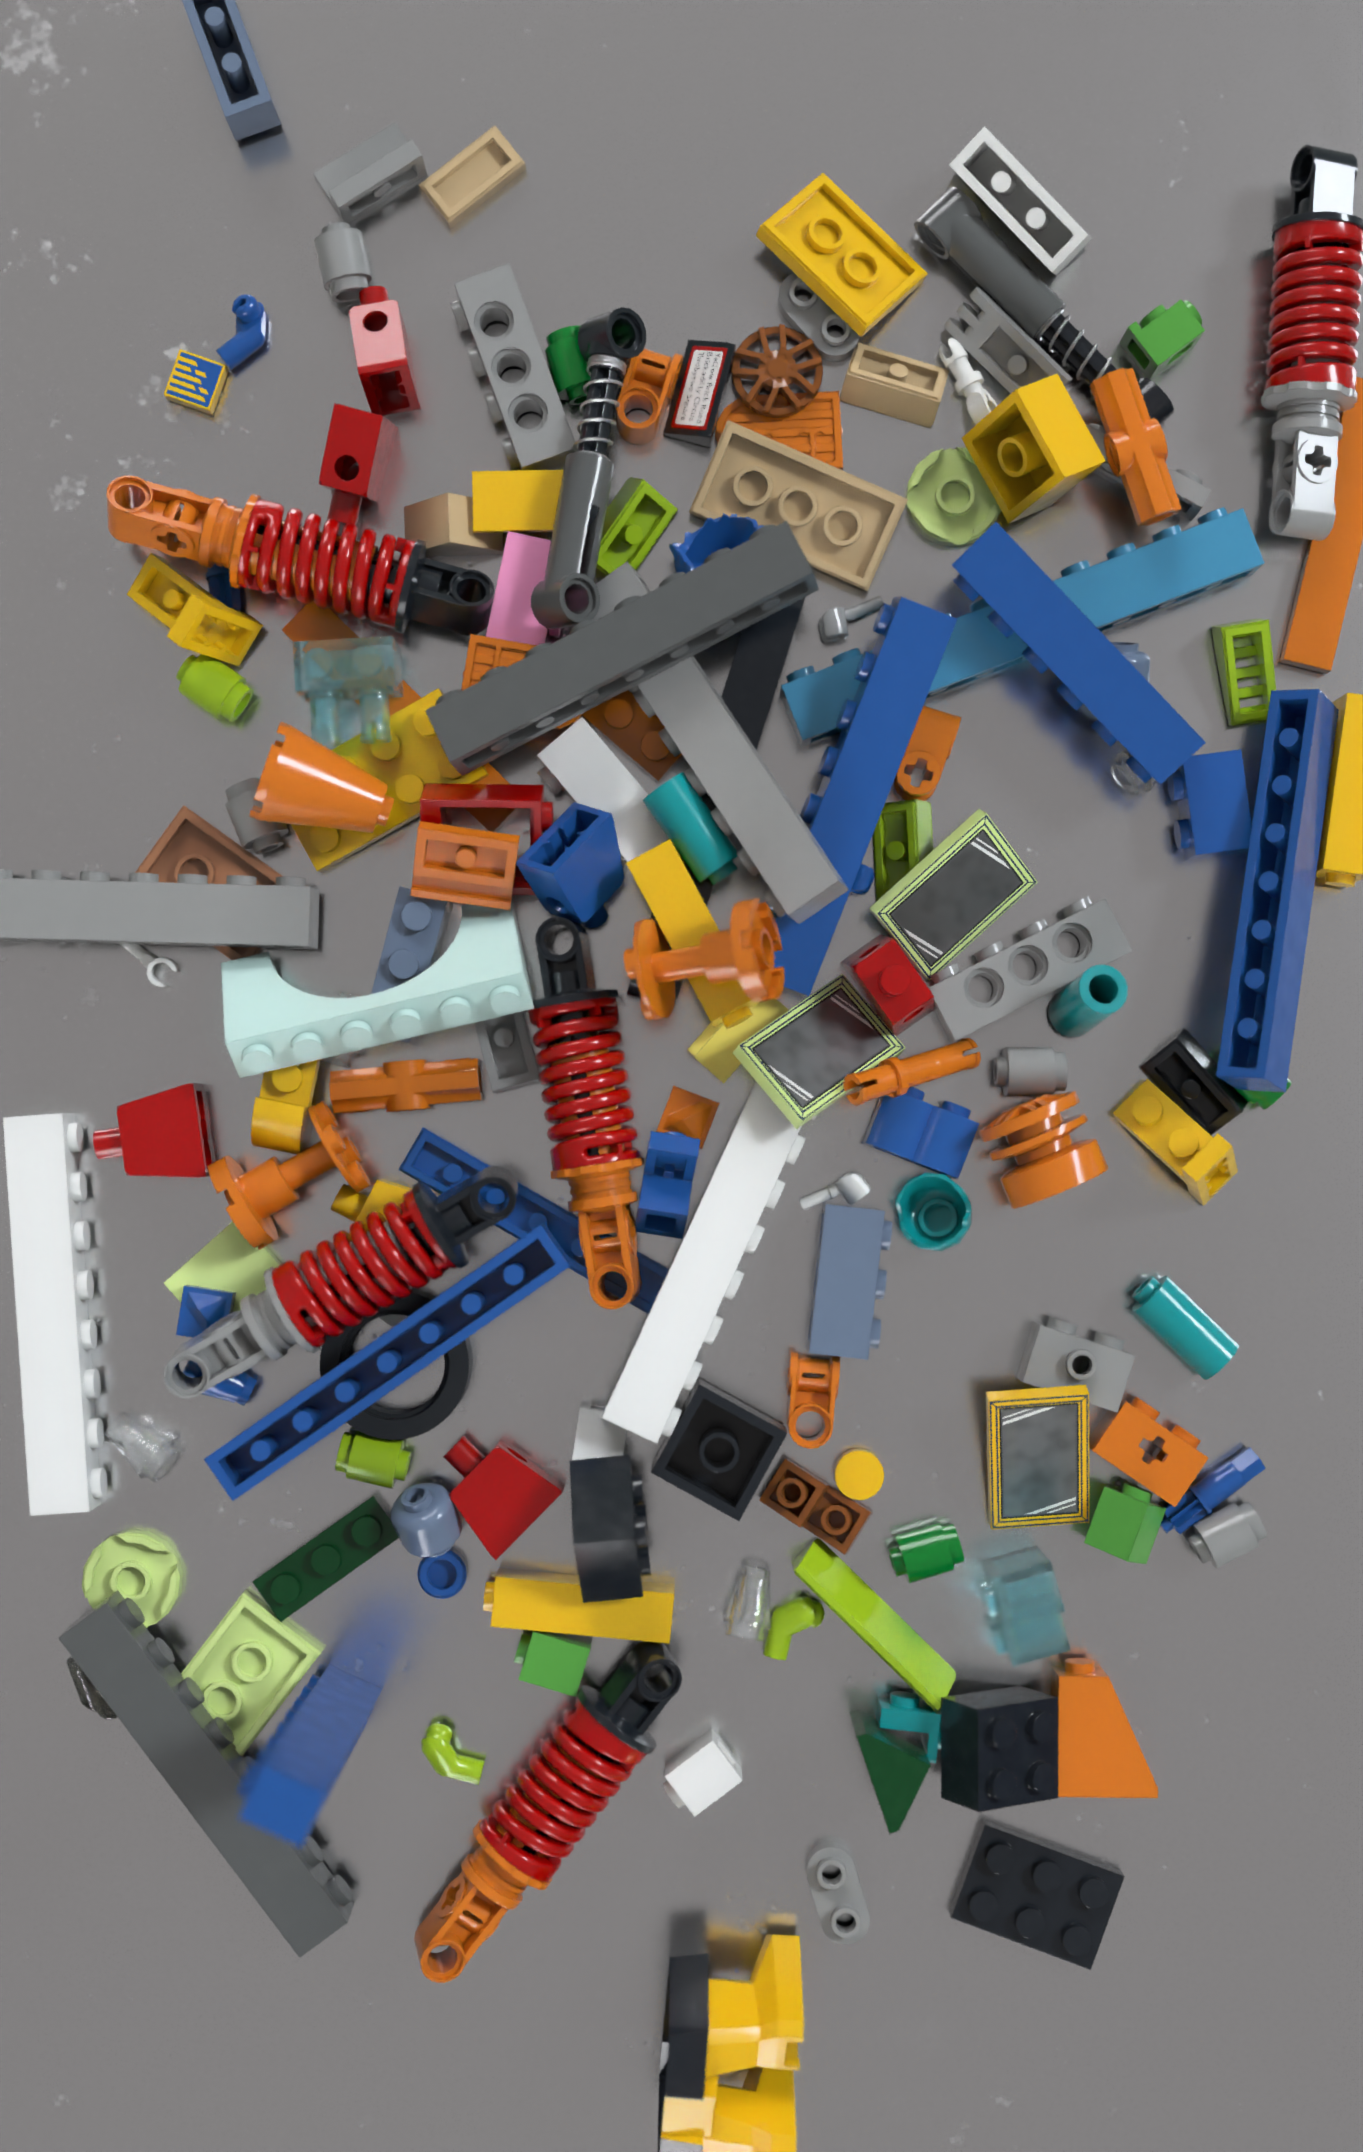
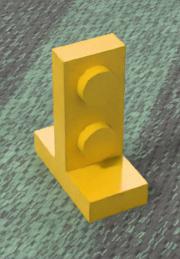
(192, 613)
(1178, 1141)

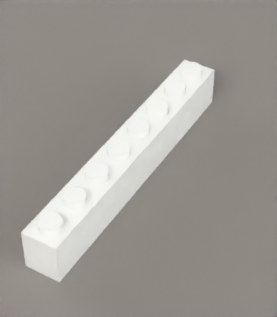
(705, 1270)
(53, 1313)

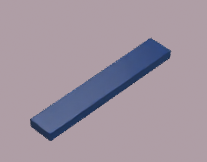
(445, 1165)

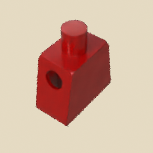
(383, 353)
(352, 440)
(890, 983)
(161, 1135)
(499, 1492)

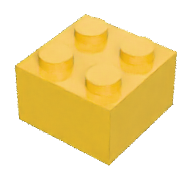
(1033, 448)

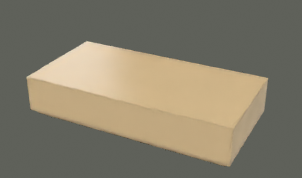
(472, 177)

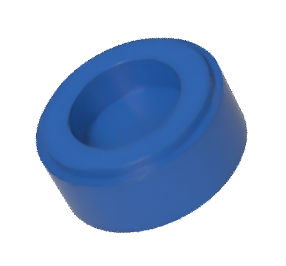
(443, 1574)

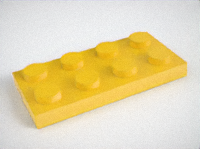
(402, 764)

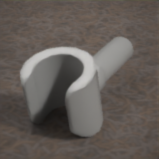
(834, 621)

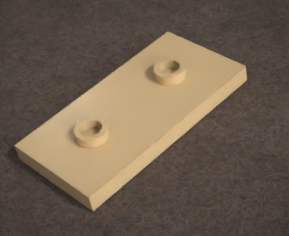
(833, 514)

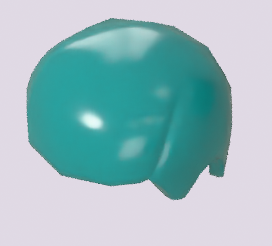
(933, 1212)

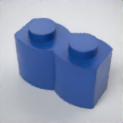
(922, 1132)

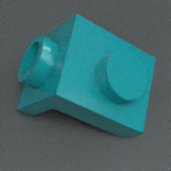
(908, 1713)

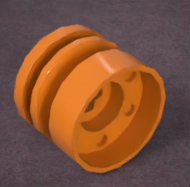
(1043, 1149)

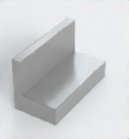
(371, 173)

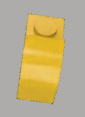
(281, 1110)

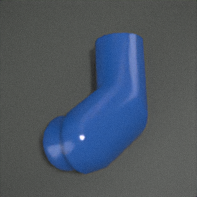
(250, 331)

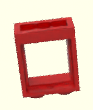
(438, 796)

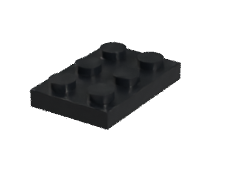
(1036, 1894)

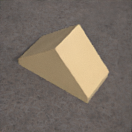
(448, 527)

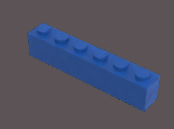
(1077, 653)

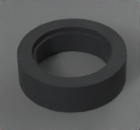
(418, 1420)

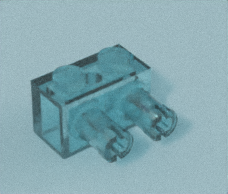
(349, 670)

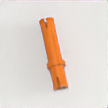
(896, 1075)

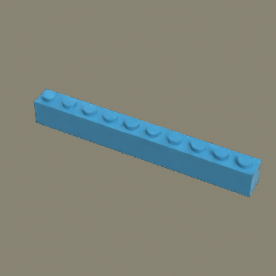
(1108, 593)

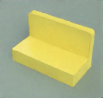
(716, 1044)

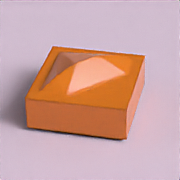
(688, 1114)

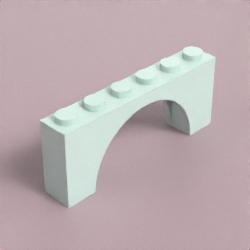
(280, 1026)

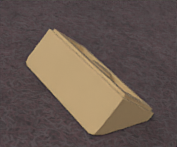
(894, 385)

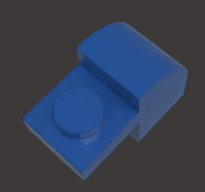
(667, 1184)

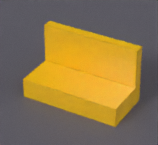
(515, 500)

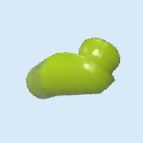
(789, 1620)
(444, 1758)

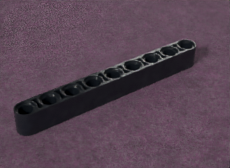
(749, 698)

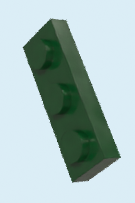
(327, 1557)

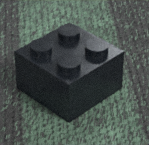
(719, 1450)
(609, 1528)
(999, 1748)

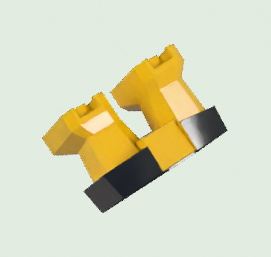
(726, 2029)

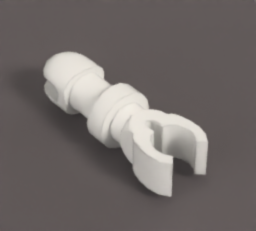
(968, 381)

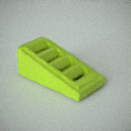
(1225, 656)

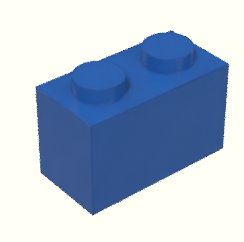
(1211, 805)

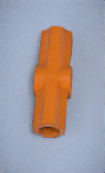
(1135, 446)
(405, 1085)

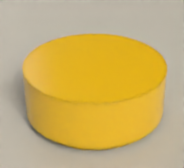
(858, 1474)

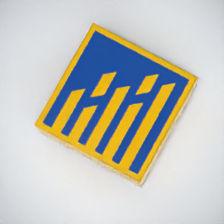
(196, 382)

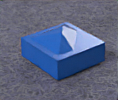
(202, 1308)

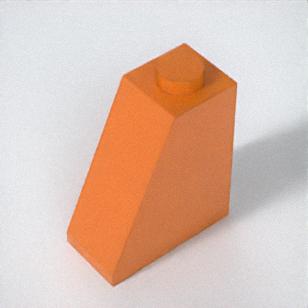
(1095, 1738)

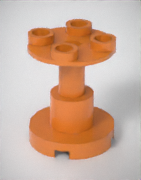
(723, 956)
(274, 1184)

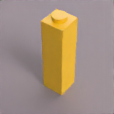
(1342, 829)
(684, 921)
(556, 1605)

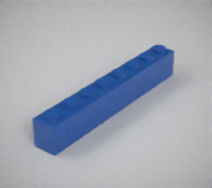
(864, 766)
(1278, 891)
(388, 1361)
(307, 1754)

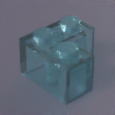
(1026, 1604)

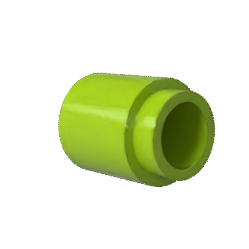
(214, 687)
(372, 1459)

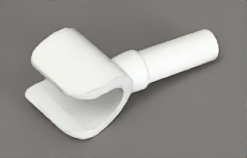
(150, 961)
(851, 1185)

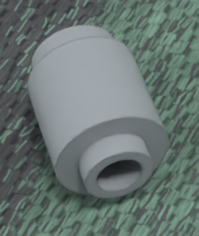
(342, 261)
(252, 833)
(1030, 1071)
(1227, 1534)

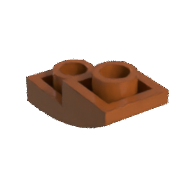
(815, 1506)

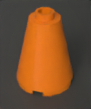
(318, 787)

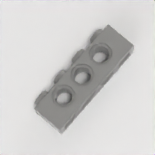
(498, 298)
(1100, 943)

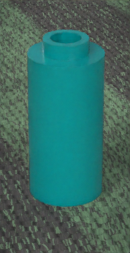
(692, 829)
(1088, 1000)
(1183, 1326)

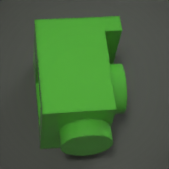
(1162, 337)

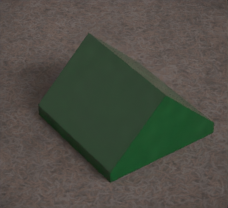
(895, 1766)

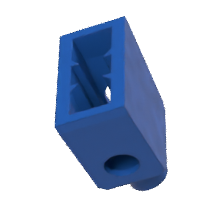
(575, 865)

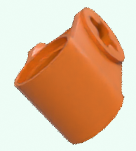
(649, 386)
(927, 751)
(812, 1394)

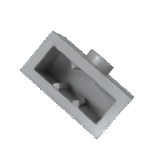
(1061, 1358)

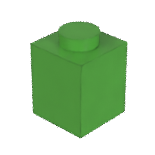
(1125, 1523)
(553, 1660)

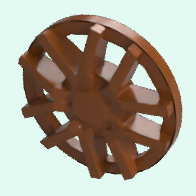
(777, 371)

